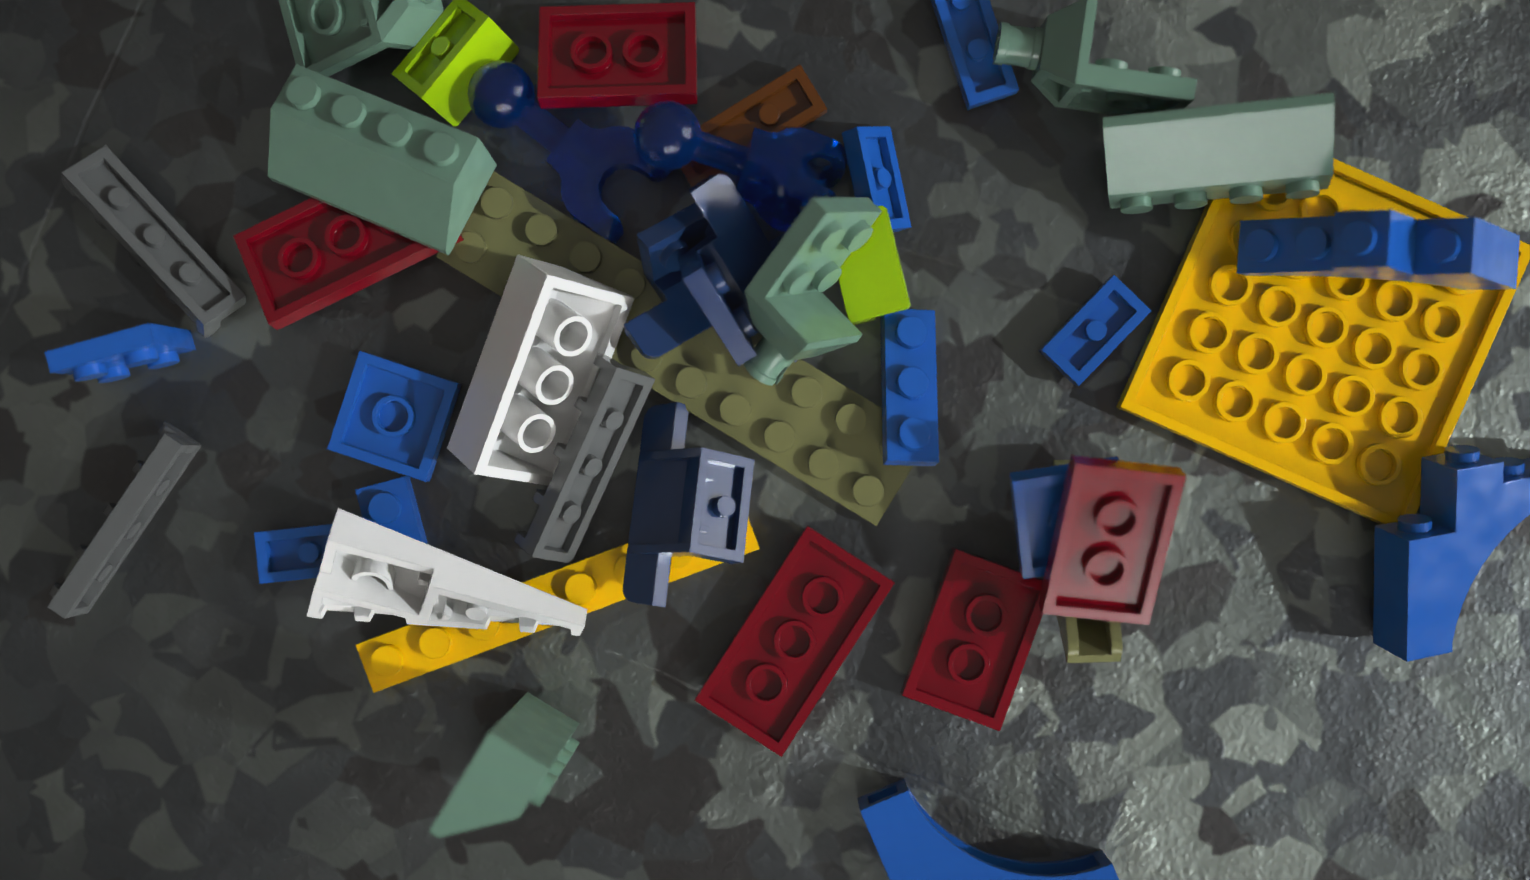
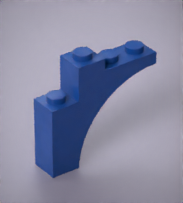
(1383, 246)
(1433, 556)
(921, 849)

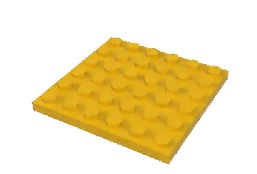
(1316, 373)

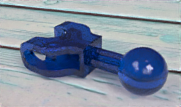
(582, 156)
(770, 171)

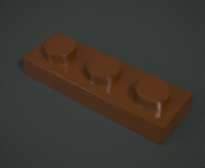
(779, 105)

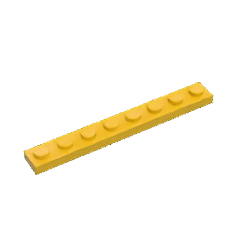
(587, 583)

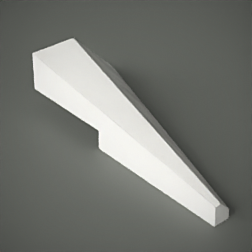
(388, 573)

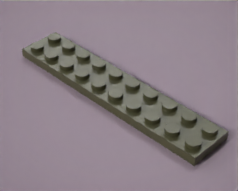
(800, 424)

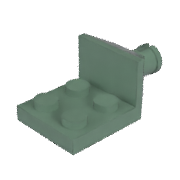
(343, 32)
(1062, 72)
(788, 290)

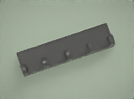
(154, 239)
(586, 461)
(124, 523)

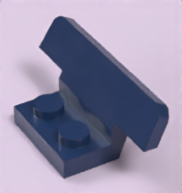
(726, 263)
(679, 314)
(682, 505)

